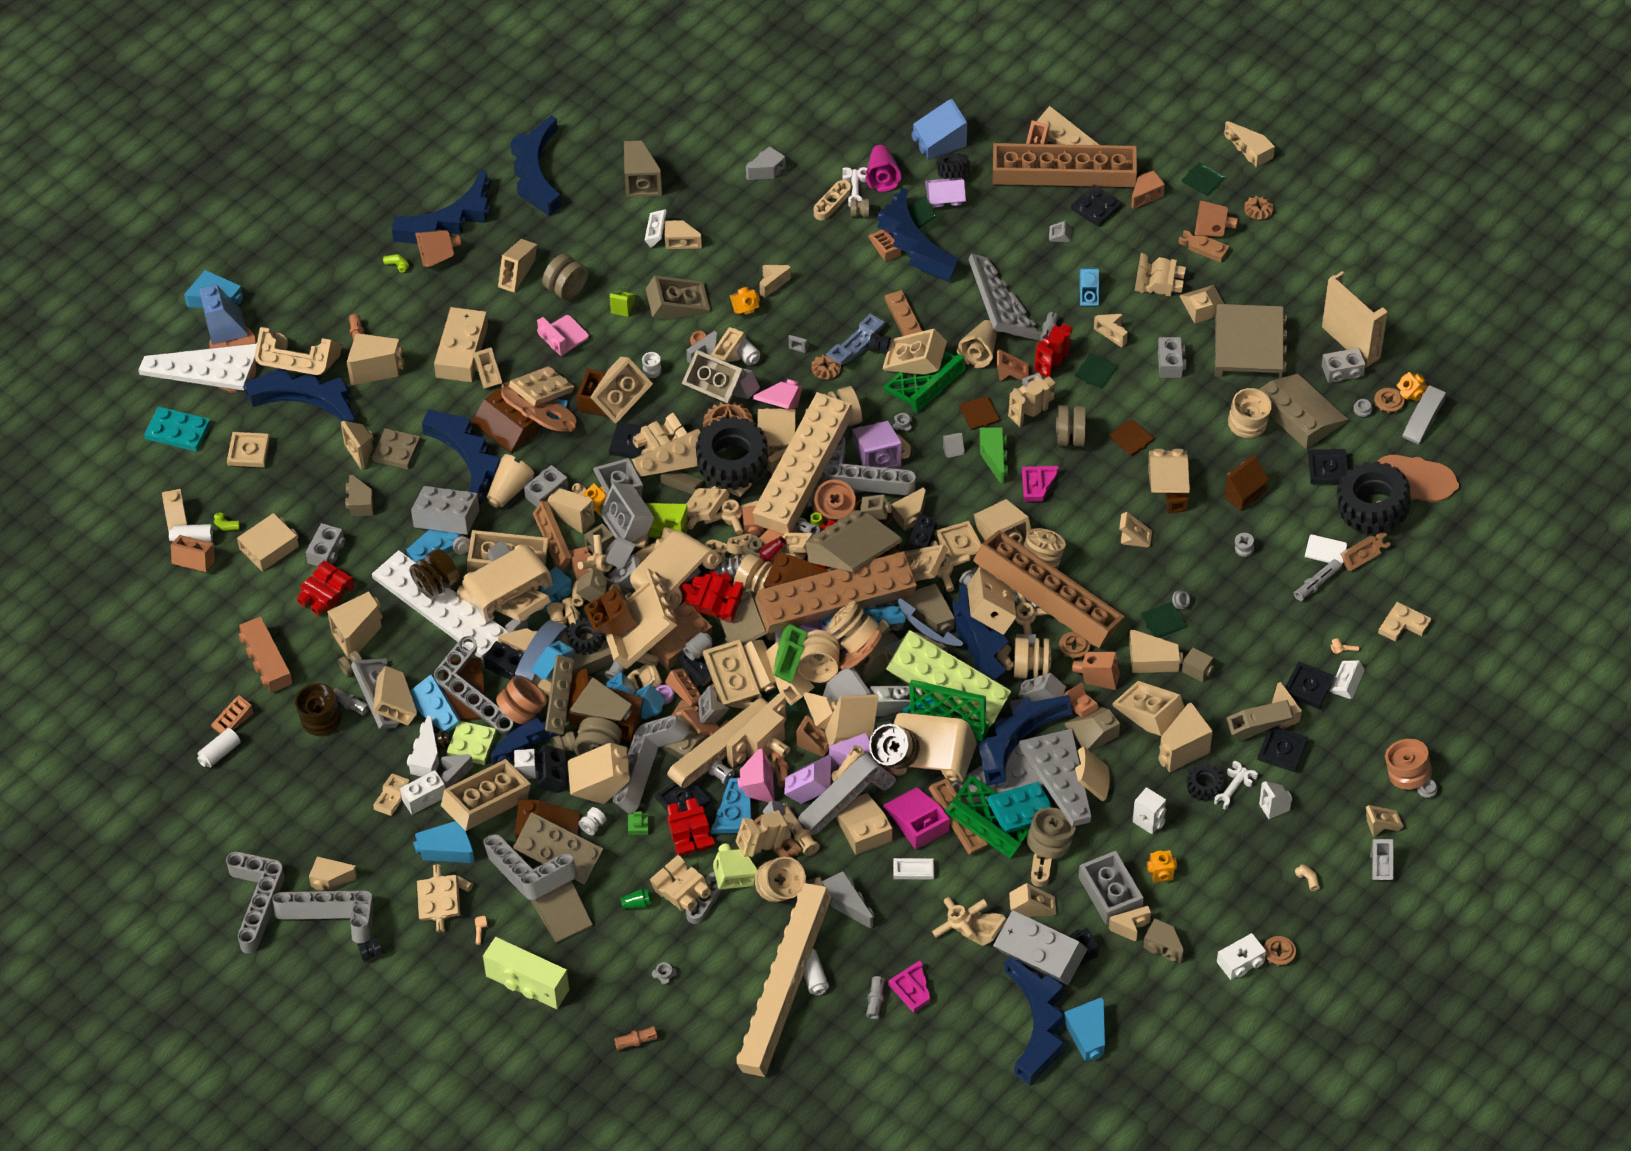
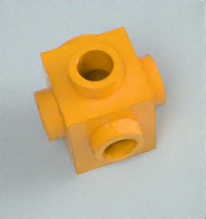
(739, 301)
(1412, 386)
(597, 495)
(1161, 866)

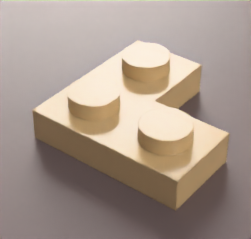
(1403, 617)

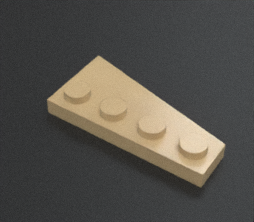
(1063, 131)
(670, 456)

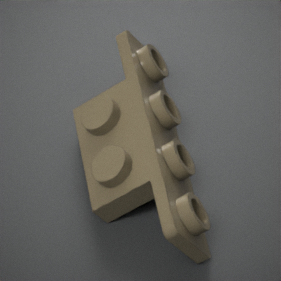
(559, 694)

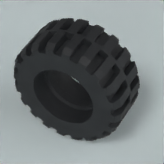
(732, 472)
(1370, 479)

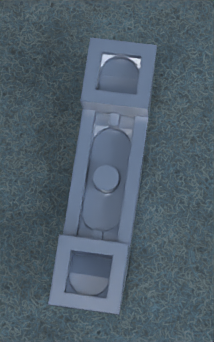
(857, 341)
(547, 635)
(948, 639)

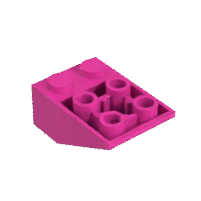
(918, 817)

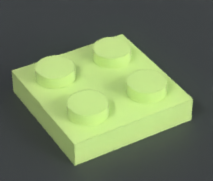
(472, 740)

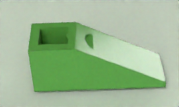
(992, 451)

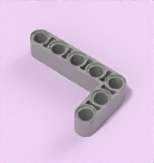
(869, 478)
(469, 691)
(642, 754)
(844, 790)
(265, 880)
(529, 881)
(329, 905)

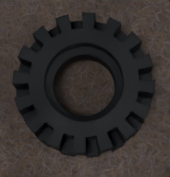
(953, 165)
(584, 645)
(1204, 791)

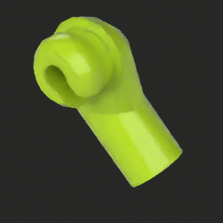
(397, 259)
(225, 525)

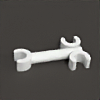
(854, 176)
(1239, 775)

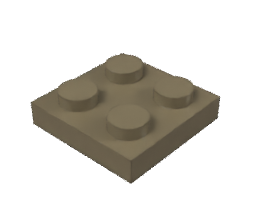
(396, 448)

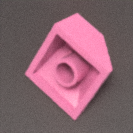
(782, 394)
(757, 778)

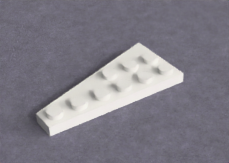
(215, 367)

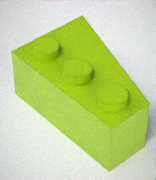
(669, 516)

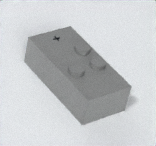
(1040, 947)

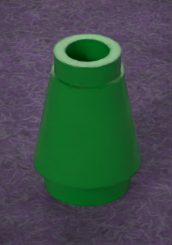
(637, 899)

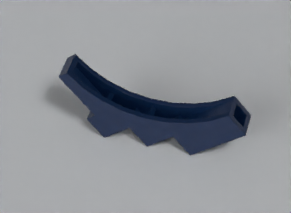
(528, 151)
(470, 207)
(909, 238)
(307, 389)
(458, 434)
(983, 643)
(1009, 731)
(1041, 996)

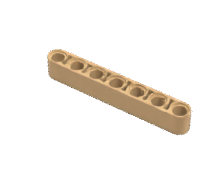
(713, 748)

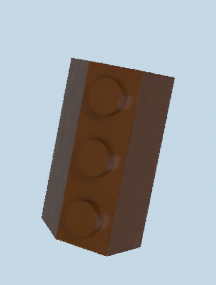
(504, 422)

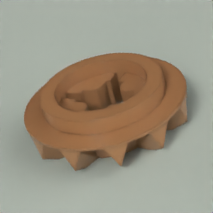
(1253, 211)
(821, 372)
(1387, 394)
(1067, 641)
(1287, 948)

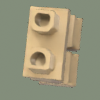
(1159, 276)
(1030, 399)
(657, 435)
(769, 833)
(686, 887)

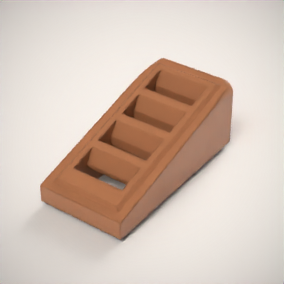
(888, 254)
(683, 686)
(233, 707)

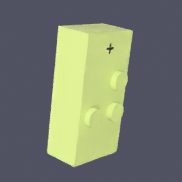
(526, 973)

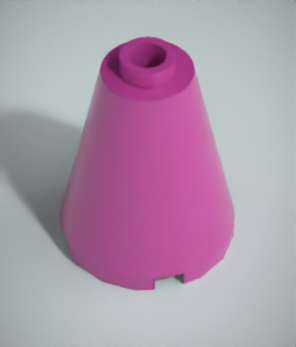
(882, 170)

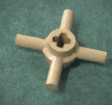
(731, 514)
(597, 560)
(947, 567)
(1031, 613)
(959, 918)

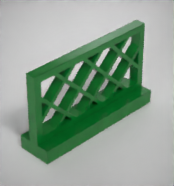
(934, 385)
(978, 728)
(982, 825)

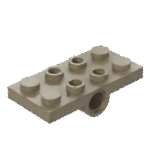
(546, 841)

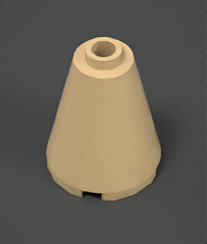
(978, 345)
(508, 481)

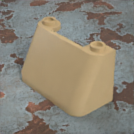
(273, 352)
(675, 561)
(505, 580)
(944, 744)

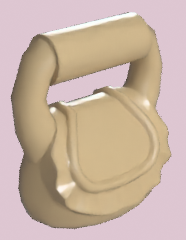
(648, 675)

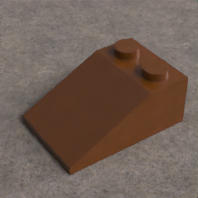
(790, 568)
(472, 674)
(558, 815)

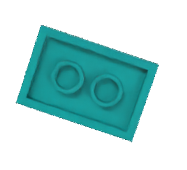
(177, 429)
(1017, 806)

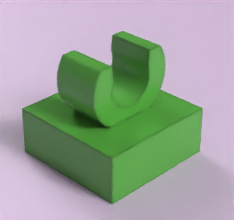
(637, 824)

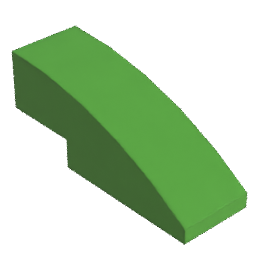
(789, 653)

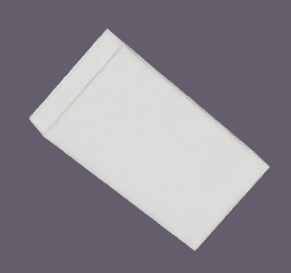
(913, 868)

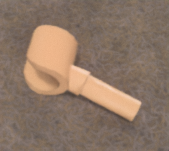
(1337, 647)
(480, 922)

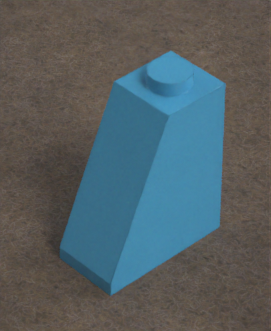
(207, 279)
(444, 844)
(1087, 1028)

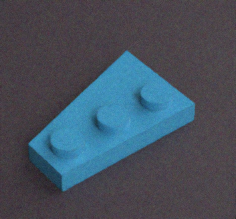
(429, 541)
(433, 702)
(732, 810)

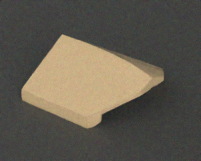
(986, 926)

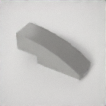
(1424, 414)

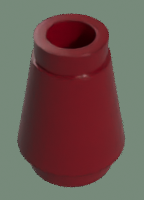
(770, 550)

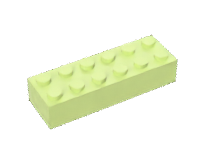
(927, 663)

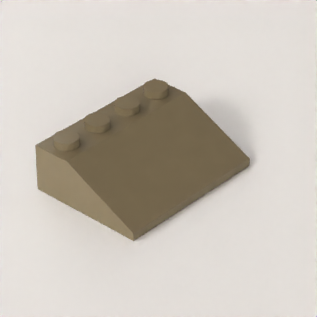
(1302, 410)
(851, 542)

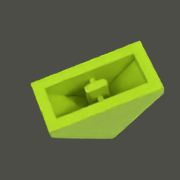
(622, 302)

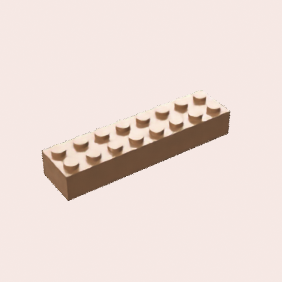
(1064, 165)
(1048, 588)
(828, 592)

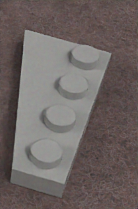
(366, 674)

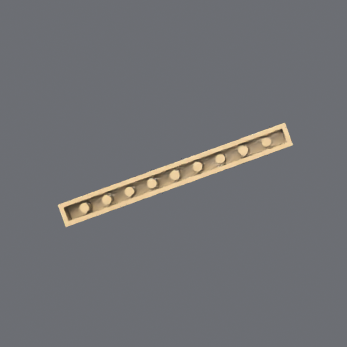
(783, 980)

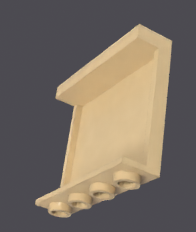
(1352, 321)
(654, 622)

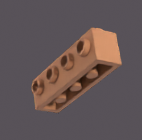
(265, 655)

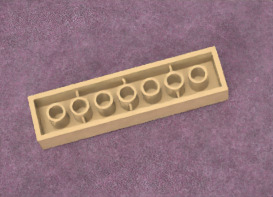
(803, 464)

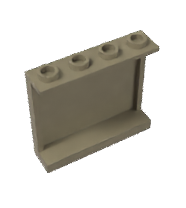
(1249, 339)

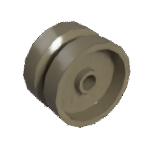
(565, 277)
(1070, 425)
(595, 733)
(1050, 833)

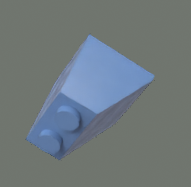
(941, 131)
(222, 315)

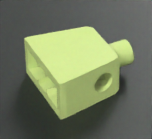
(733, 869)

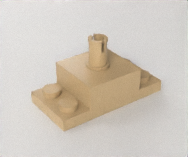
(761, 732)

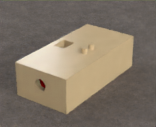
(991, 601)

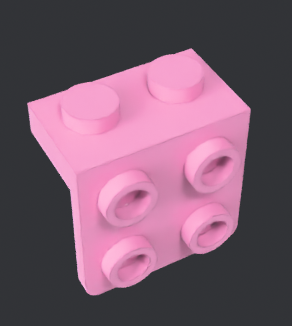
(562, 334)

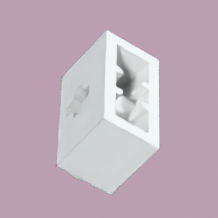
(422, 792)
(1149, 811)
(1241, 957)

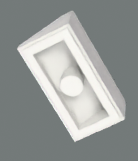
(655, 227)
(1325, 549)
(1347, 679)

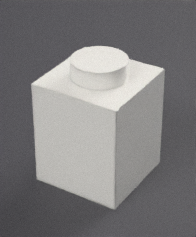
(525, 763)

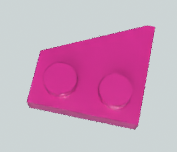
(1037, 481)
(911, 987)

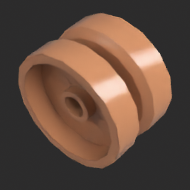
(837, 492)
(521, 700)
(1408, 764)

